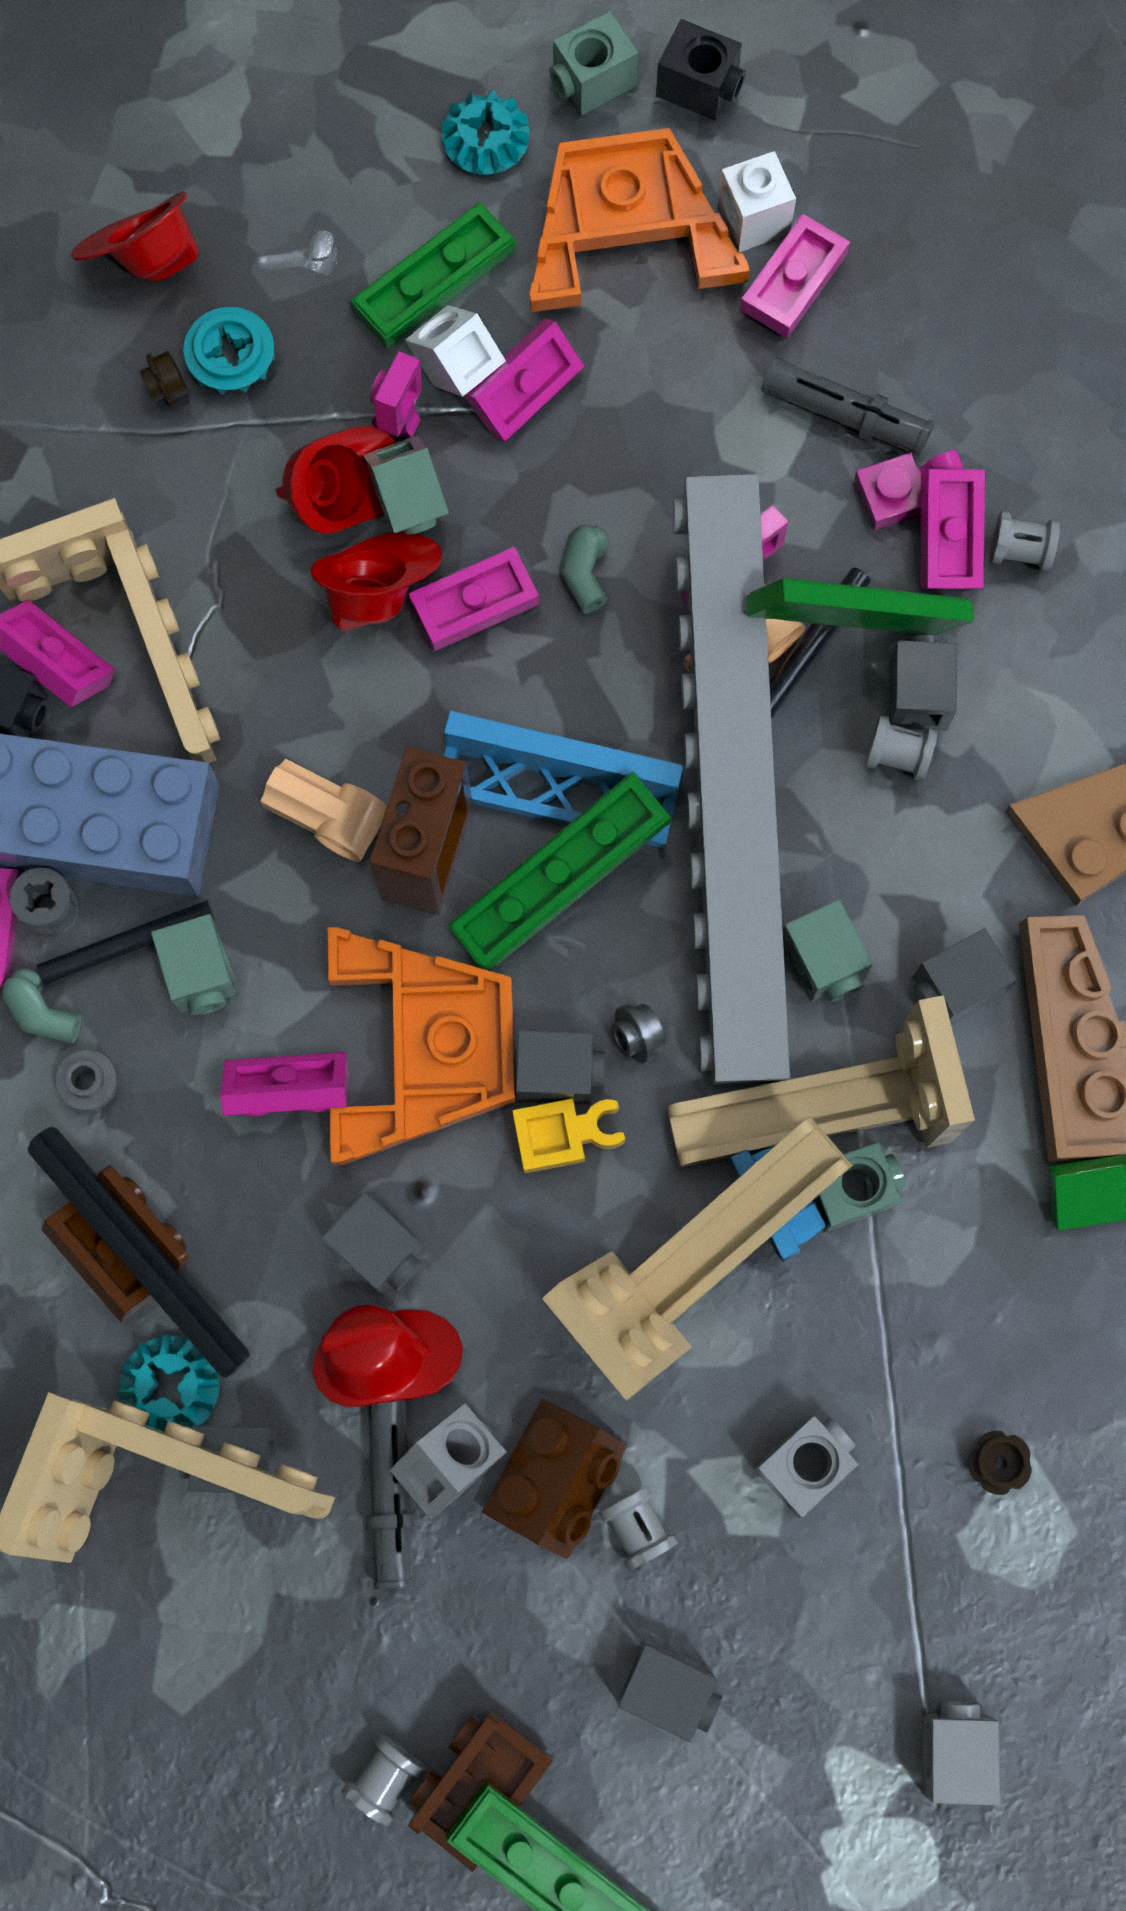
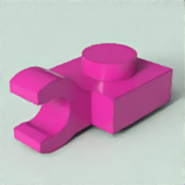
(395, 396)
(894, 487)

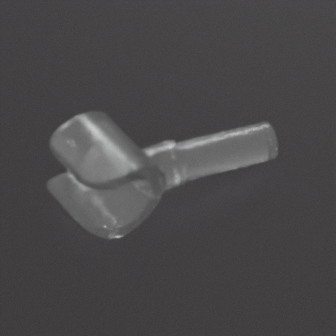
(318, 258)

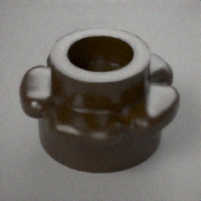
(163, 378)
(1017, 1458)

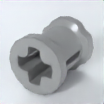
(1025, 541)
(901, 748)
(638, 1528)
(384, 1780)

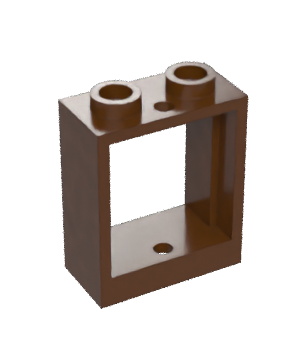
(421, 848)

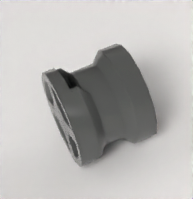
(54, 912)

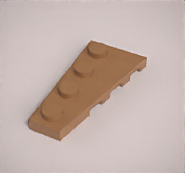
(1078, 831)
(1074, 1040)

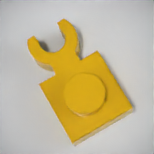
(554, 1135)

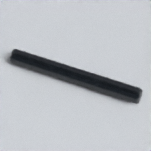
(138, 1252)

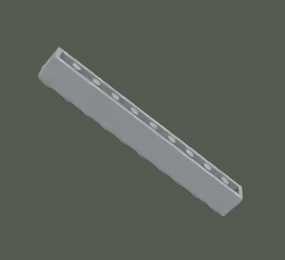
(734, 783)

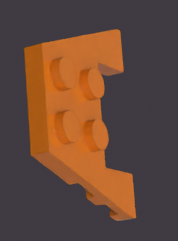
(621, 195)
(448, 1044)

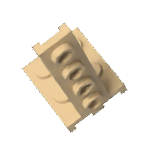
(80, 550)
(917, 1085)
(629, 1317)
(74, 1459)

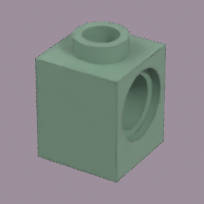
(600, 44)
(406, 485)
(827, 953)
(195, 965)
(887, 1179)

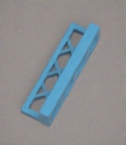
(555, 757)

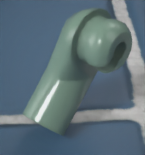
(577, 563)
(30, 1011)

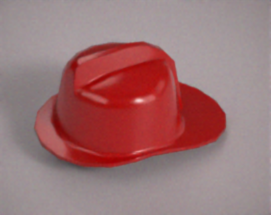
(146, 244)
(330, 480)
(373, 577)
(385, 1356)

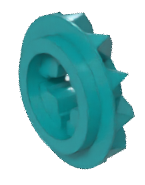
(504, 144)
(241, 328)
(172, 1354)

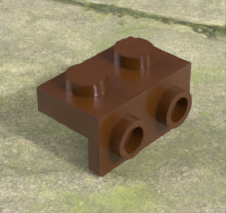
(97, 1261)
(555, 1479)
(485, 1752)

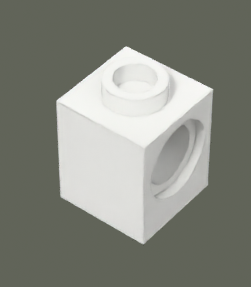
(756, 201)
(455, 350)

